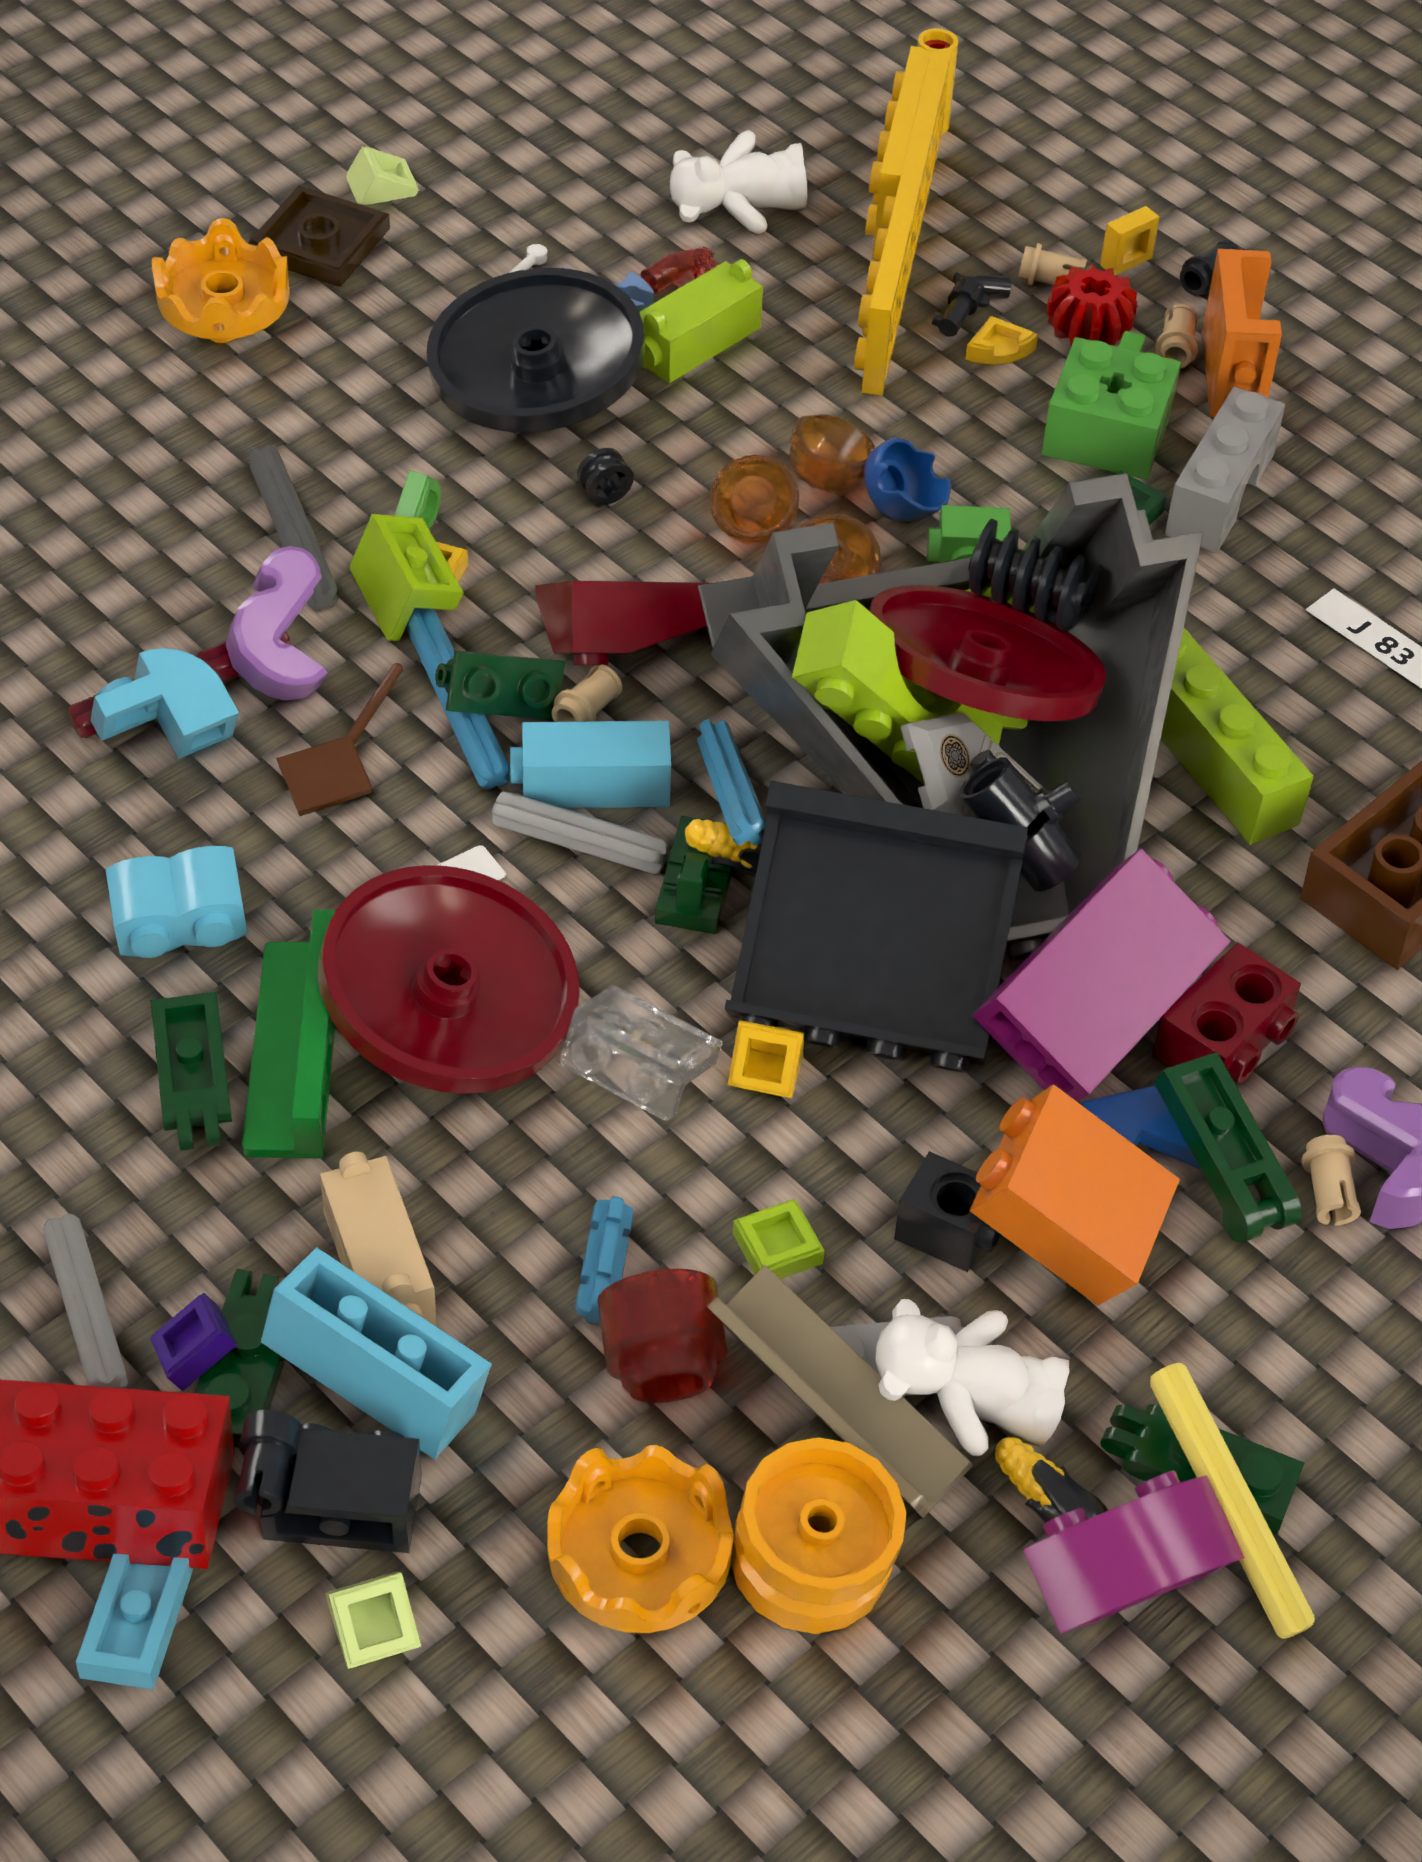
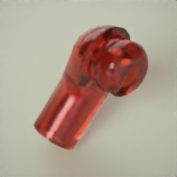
(677, 265)

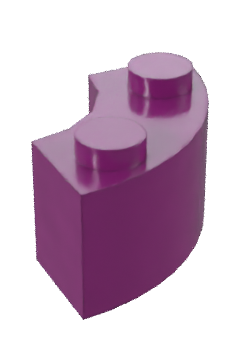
(1131, 1551)

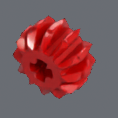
(1092, 305)

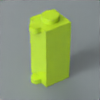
(701, 319)

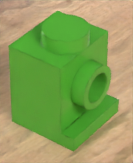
(960, 530)

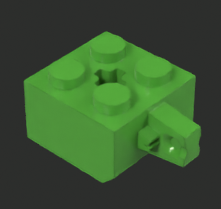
(1111, 406)

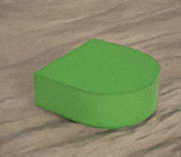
(420, 498)

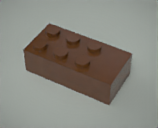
(1371, 873)

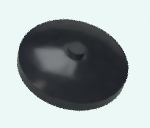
(536, 349)

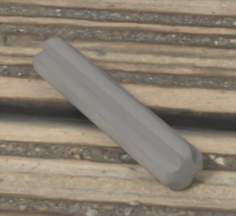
(580, 832)
(84, 1302)

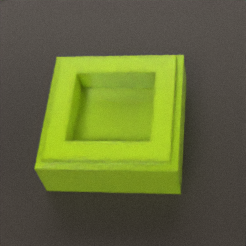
(779, 1240)

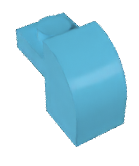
(174, 690)

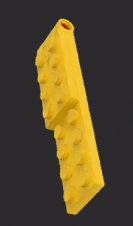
(901, 190)

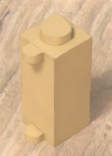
(376, 1232)

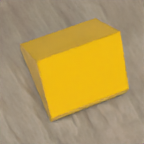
(766, 1059)

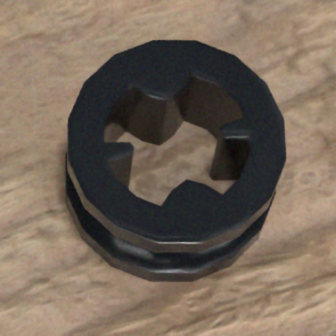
(605, 476)

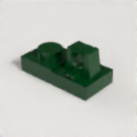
(692, 888)

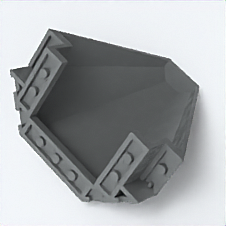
(1104, 754)

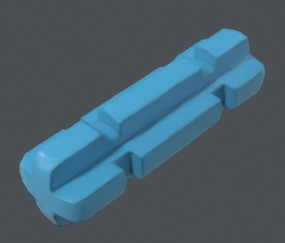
(603, 1254)

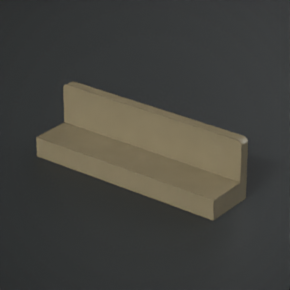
(842, 1388)

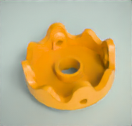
(247, 281)
(649, 1496)

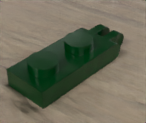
(191, 1066)
(1152, 1449)

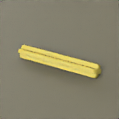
(1211, 1457)

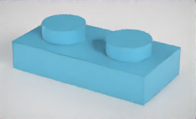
(133, 1622)

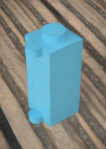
(594, 763)

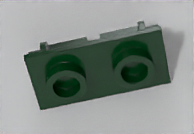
(501, 684)

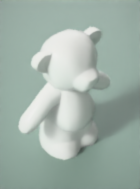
(740, 182)
(971, 1376)

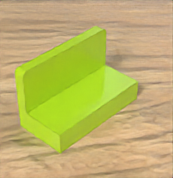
(401, 571)

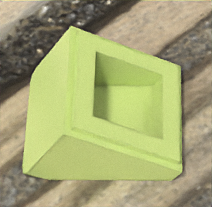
(380, 177)
(373, 1619)

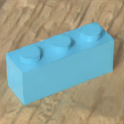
(375, 1352)

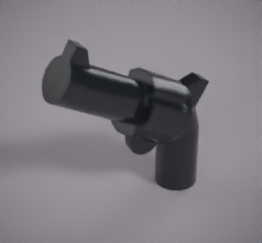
(967, 296)

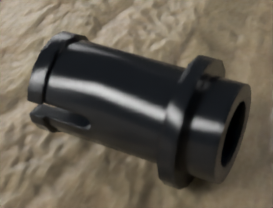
(1198, 269)

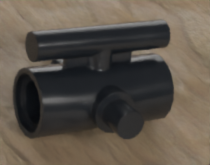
(1003, 796)

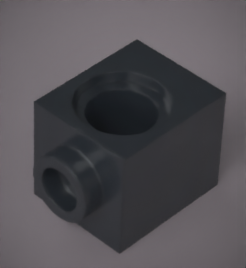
(924, 1219)

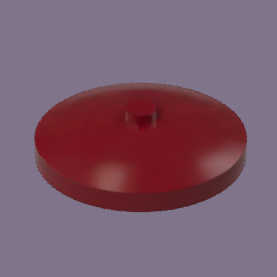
(989, 654)
(448, 979)

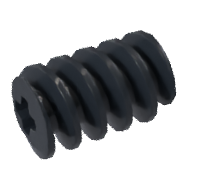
(1031, 578)

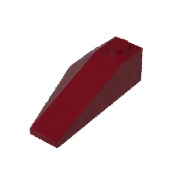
(616, 616)

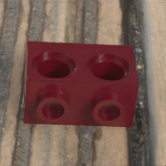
(1231, 1012)

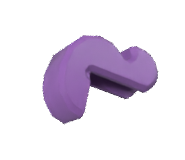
(254, 635)
(1384, 1133)

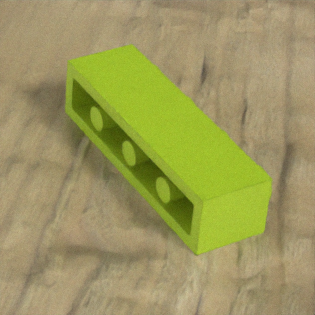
(1232, 748)

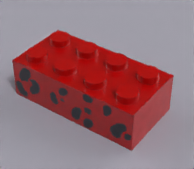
(112, 1472)

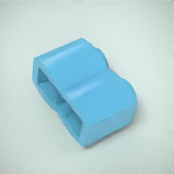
(176, 901)

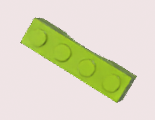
(853, 669)

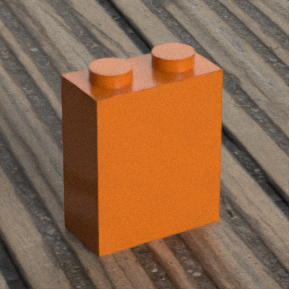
(1074, 1194)

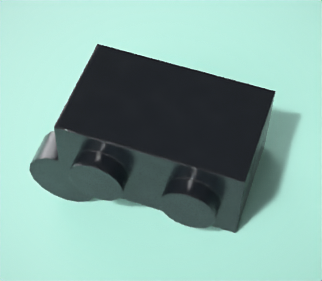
(329, 1483)

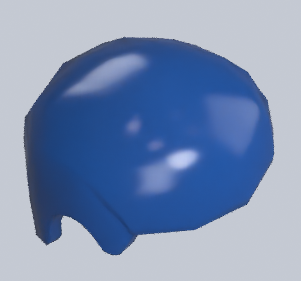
(904, 482)

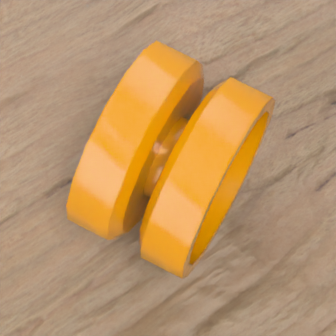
(817, 1535)

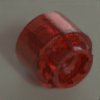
(662, 1334)

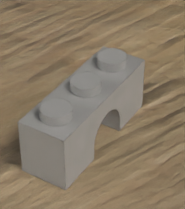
(1226, 459)

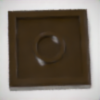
(323, 234)

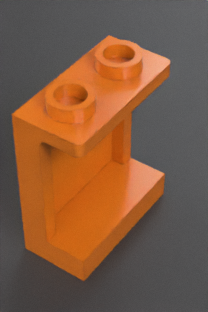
(1235, 342)

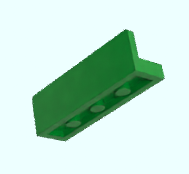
(290, 1053)

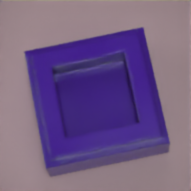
(193, 1341)

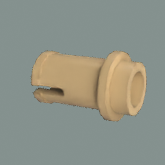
(1046, 265)
(1178, 335)
(588, 696)
(1330, 1166)

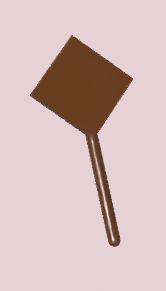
(333, 770)

